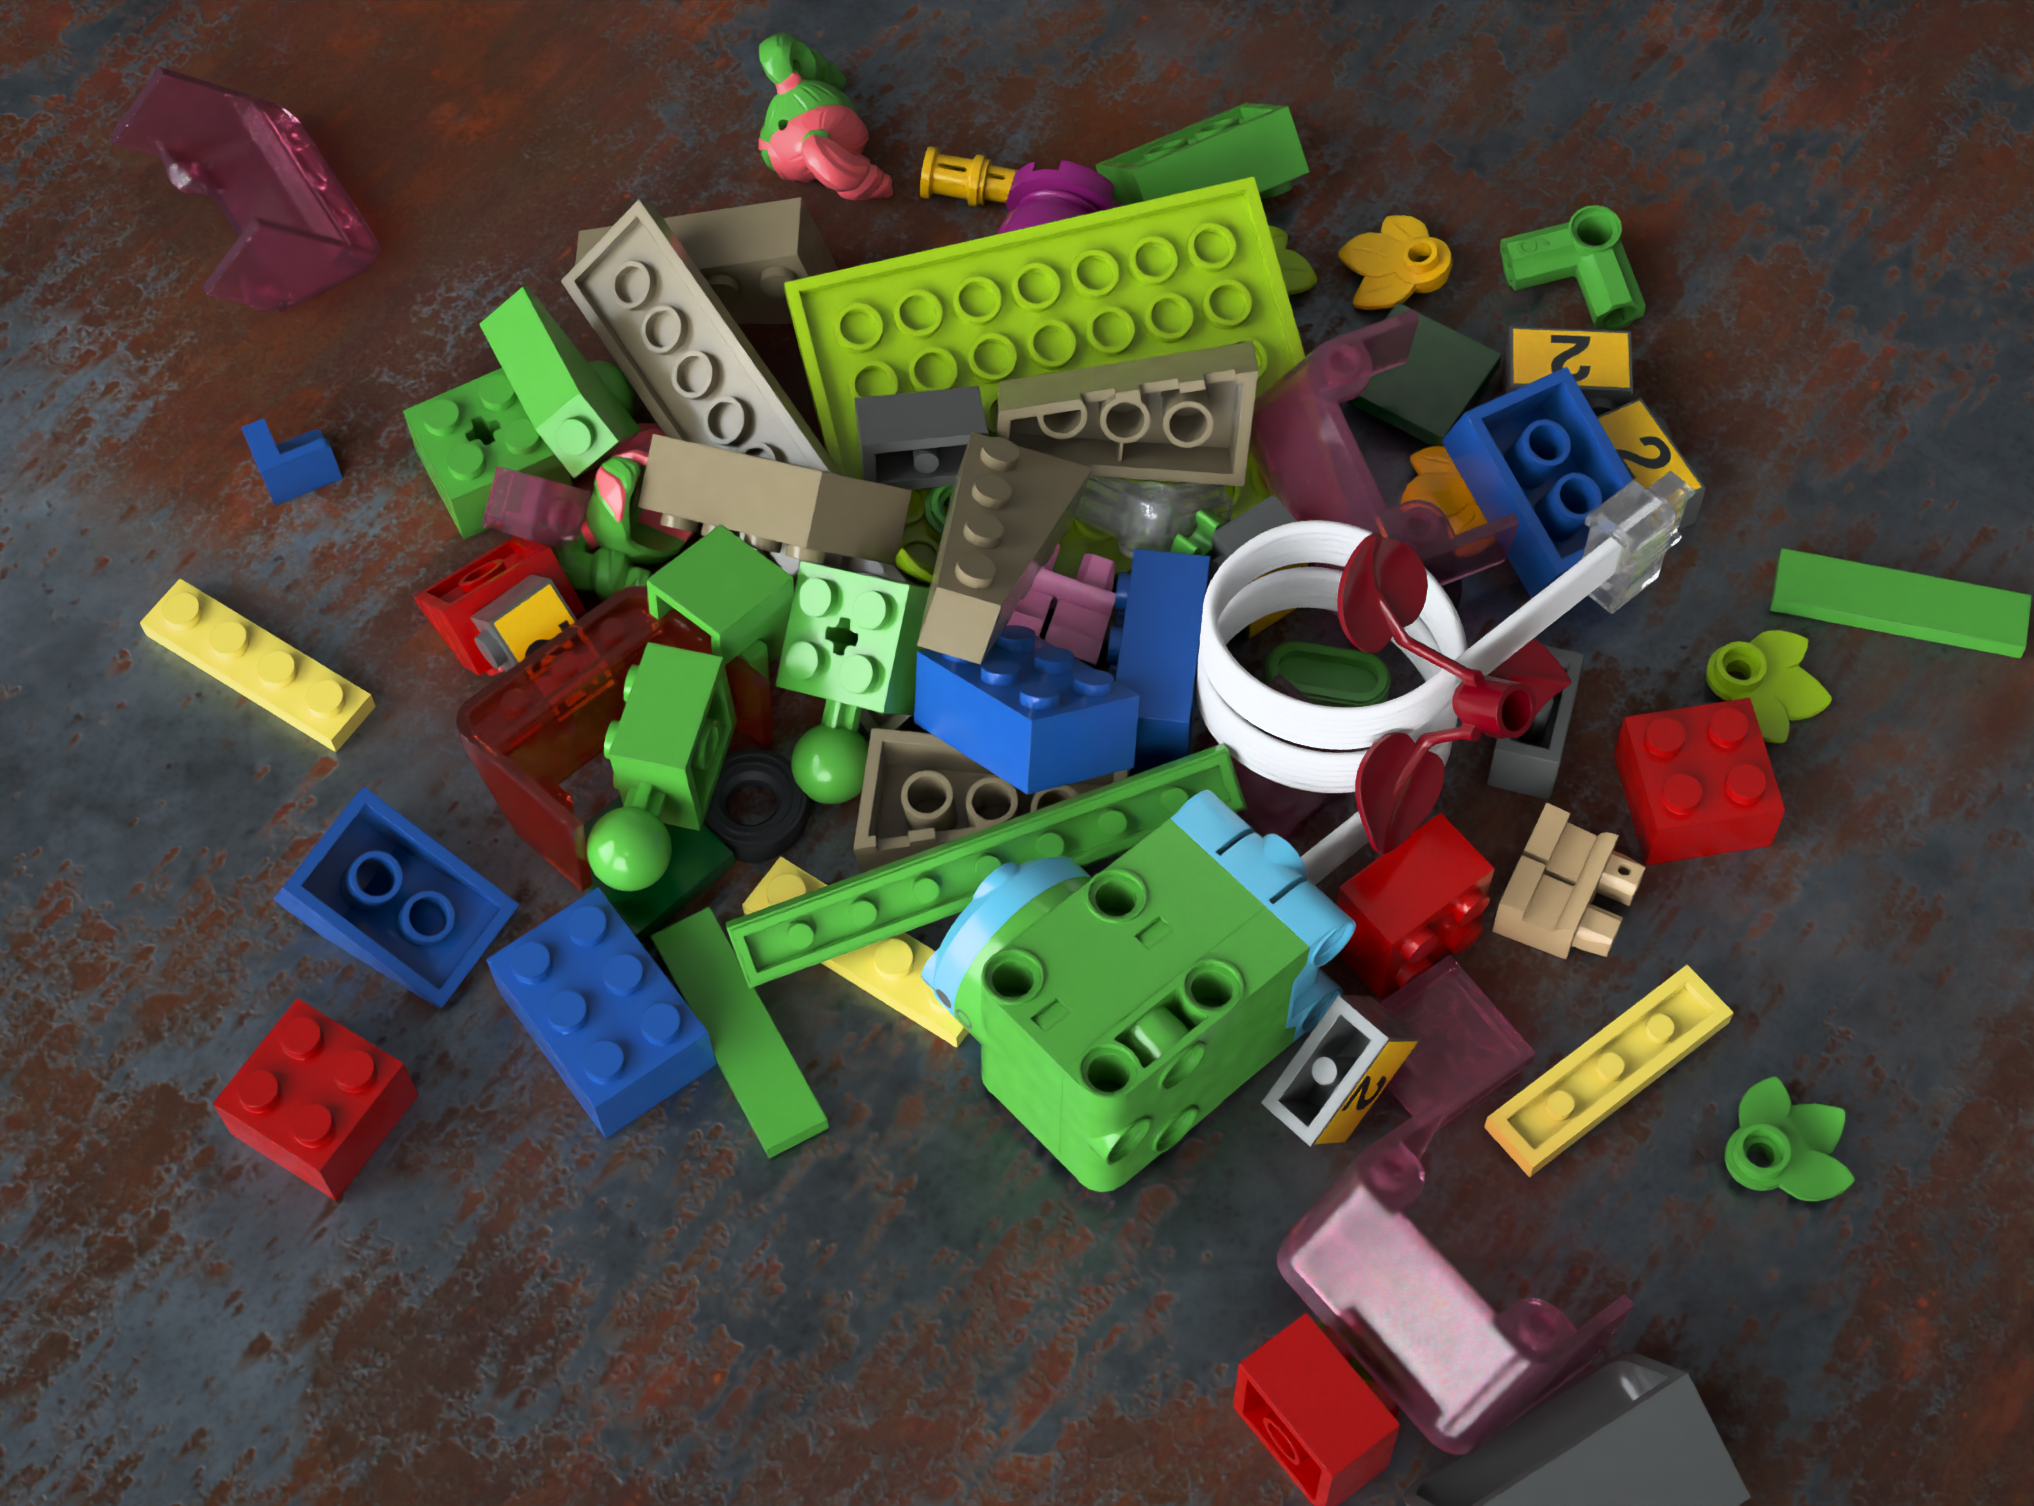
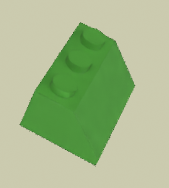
(1217, 150)

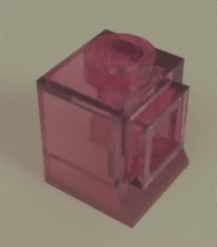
(535, 508)

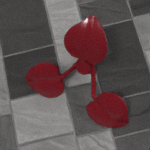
(1401, 779)

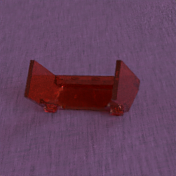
(555, 713)

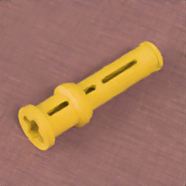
(964, 178)

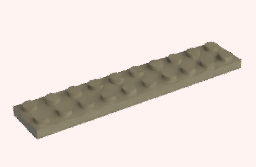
(698, 366)

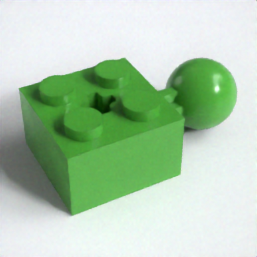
(484, 426)
(857, 648)
(662, 760)

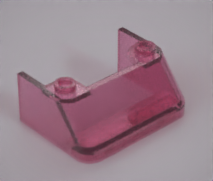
(269, 181)
(1321, 473)
(1415, 1316)

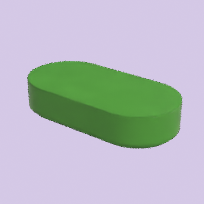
(1330, 674)

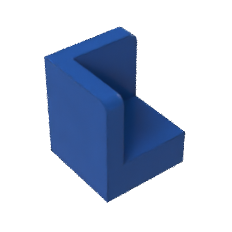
(293, 465)

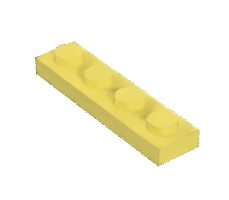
(258, 665)
(884, 969)
(1608, 1070)

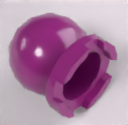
(1055, 195)

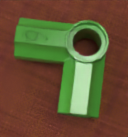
(1562, 253)

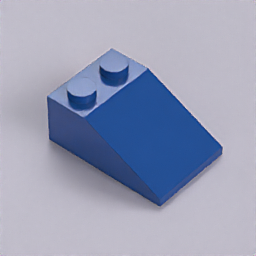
(396, 899)

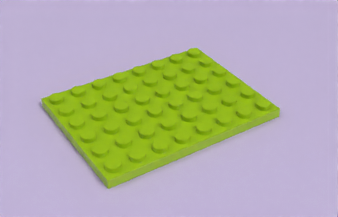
(1044, 302)

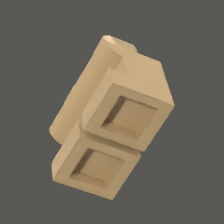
(1555, 888)

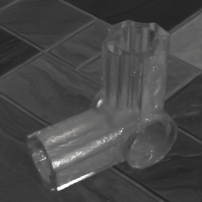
(1148, 512)

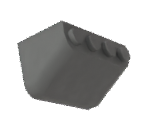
(1605, 1439)

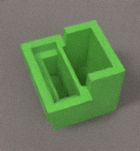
(729, 595)

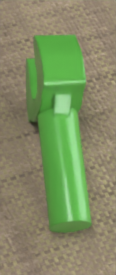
(1201, 541)

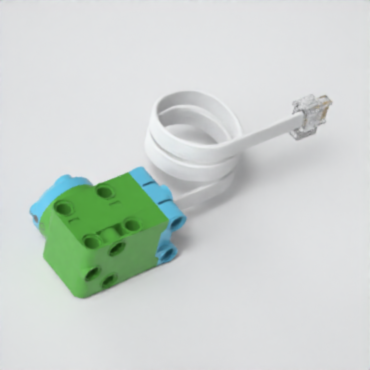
(1196, 955)

